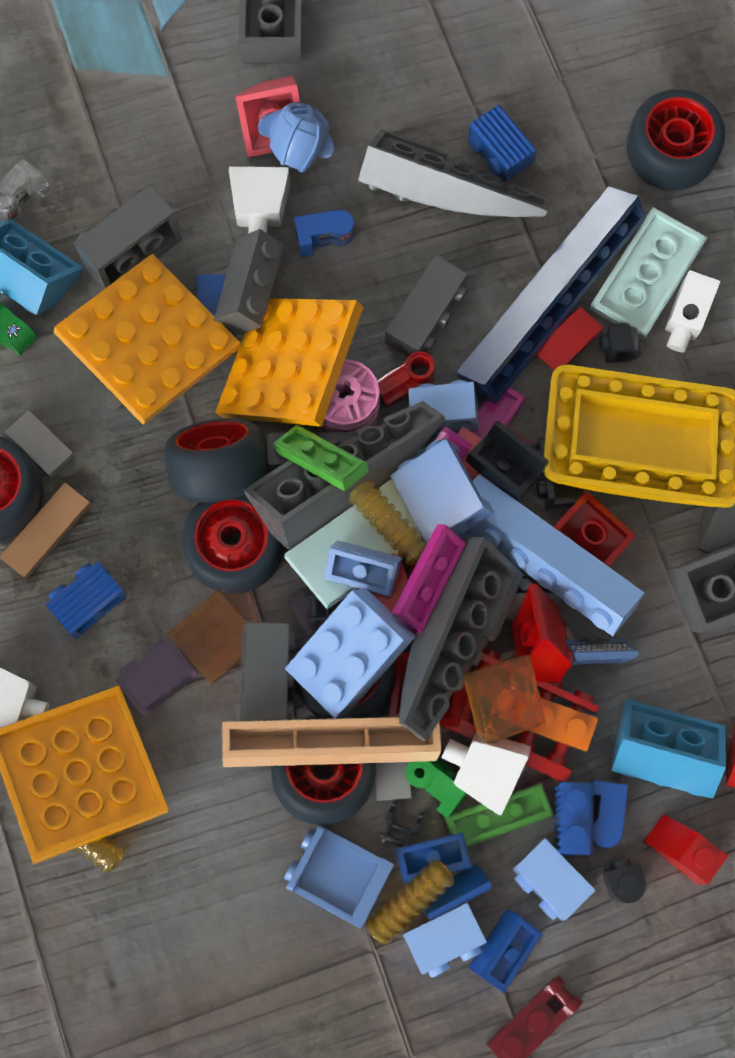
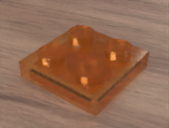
(211, 637)
(504, 699)

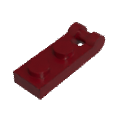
(534, 1022)

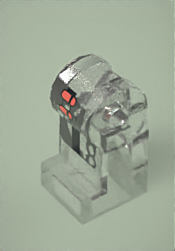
(19, 187)

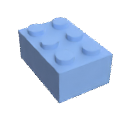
(350, 652)

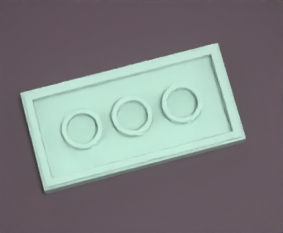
(648, 272)
(311, 555)

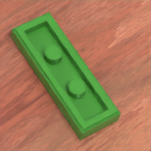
(321, 457)
(482, 823)

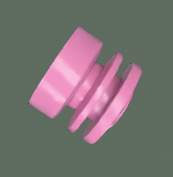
(353, 410)

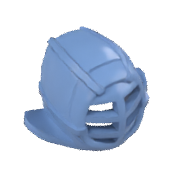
(297, 135)

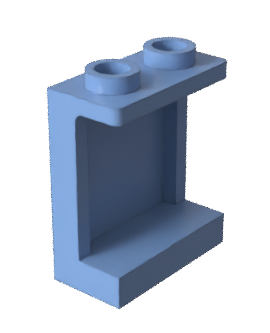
(440, 490)
(338, 875)

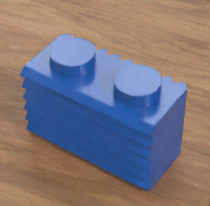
(501, 143)
(85, 599)
(573, 819)

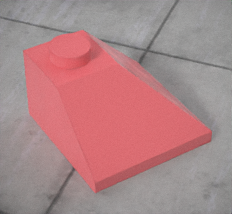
(259, 101)

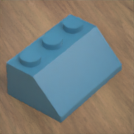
(33, 269)
(670, 749)

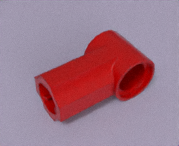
(396, 383)

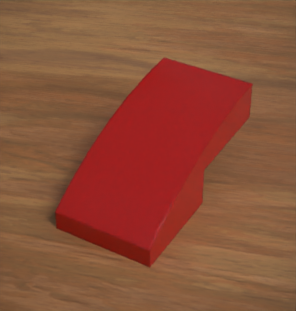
(570, 339)

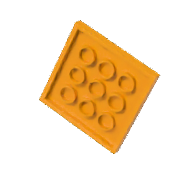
(147, 338)
(291, 362)
(78, 774)

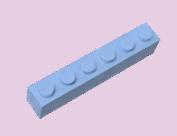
(556, 561)

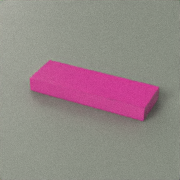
(429, 578)

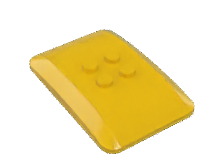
(641, 436)

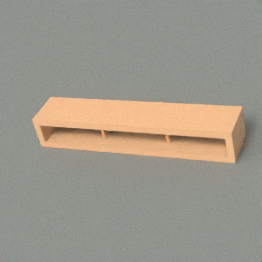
(324, 742)

